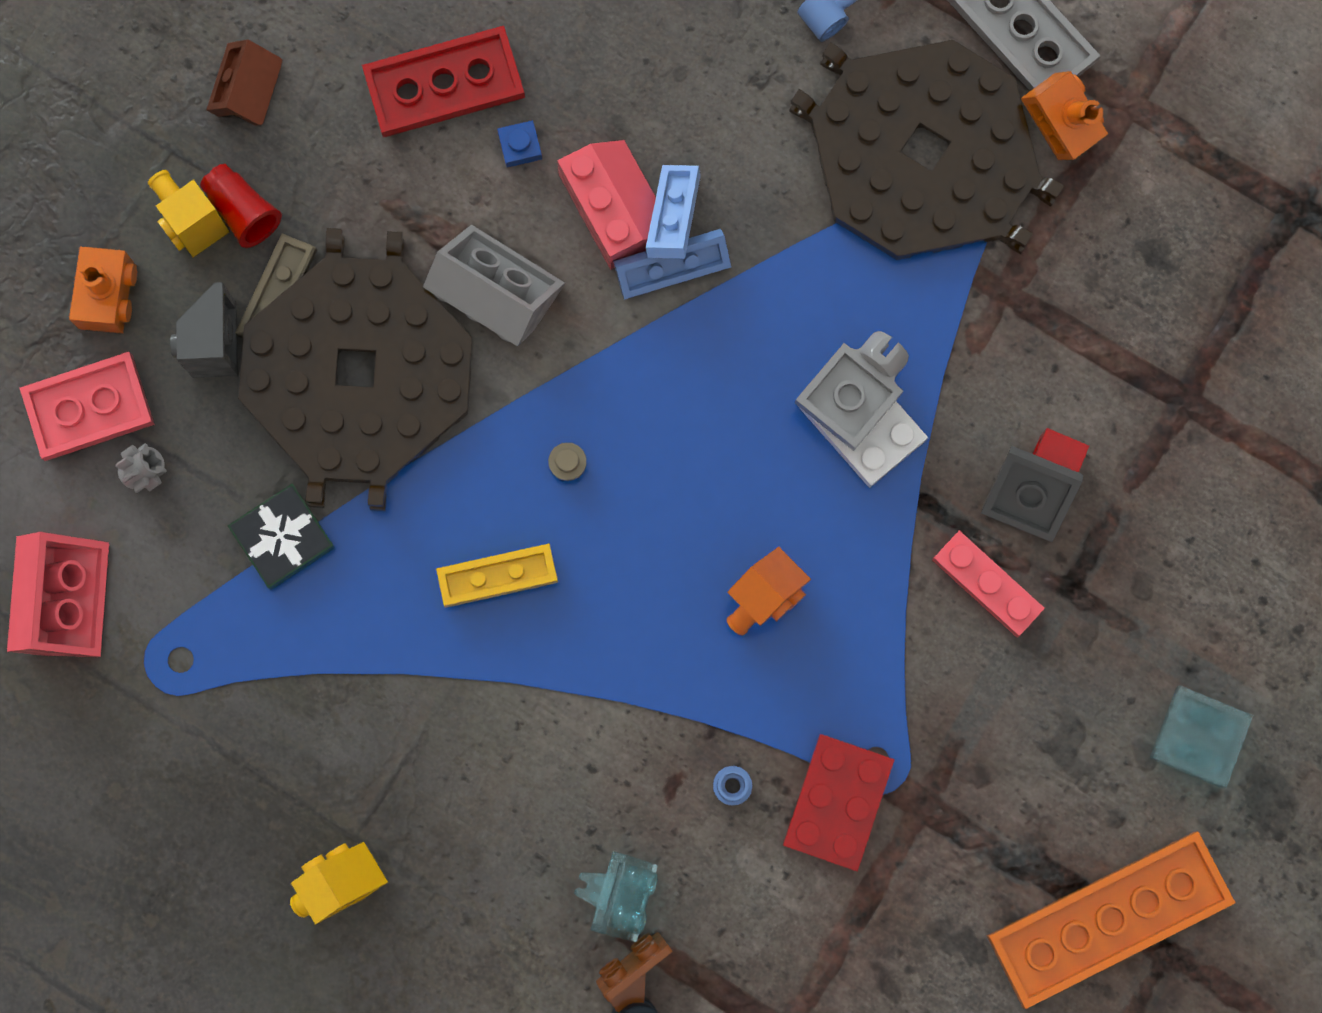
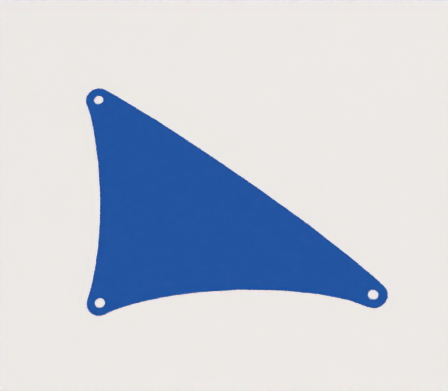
(683, 490)

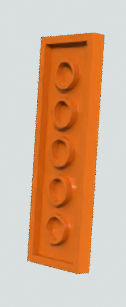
(1110, 919)

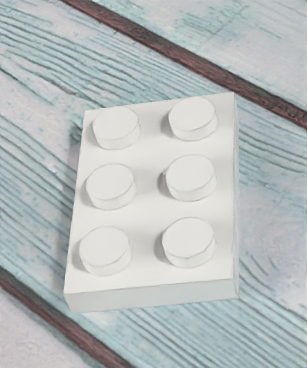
(882, 448)

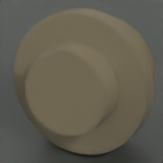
(567, 461)

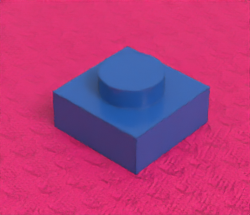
(519, 144)

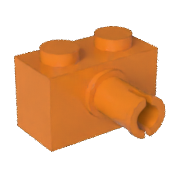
(1065, 115)
(102, 290)
(766, 591)

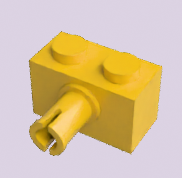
(187, 214)
(336, 882)

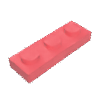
(988, 584)

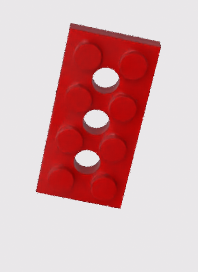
(436, 104)

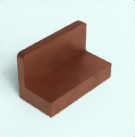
(245, 82)

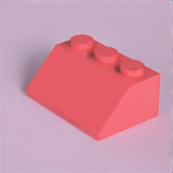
(610, 197)
(58, 595)

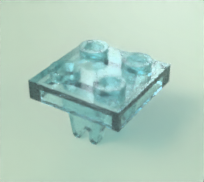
(1201, 737)
(620, 895)

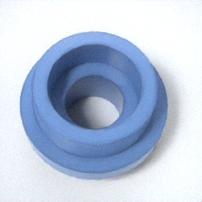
(741, 776)

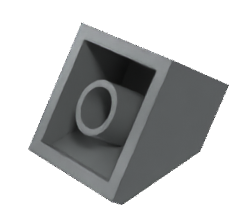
(206, 335)

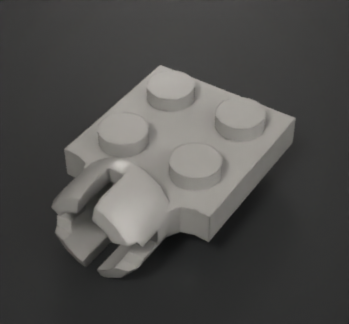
(855, 389)

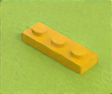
(496, 575)

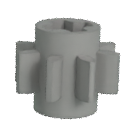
(141, 468)

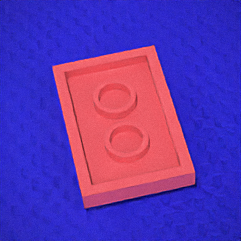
(86, 406)

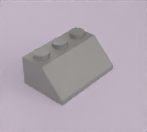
(492, 284)

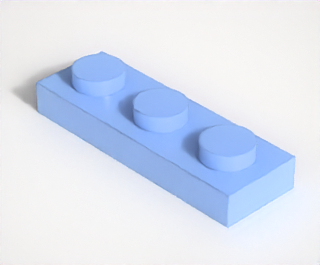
(673, 211)

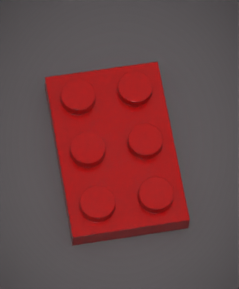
(838, 802)

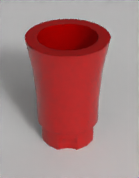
(240, 206)

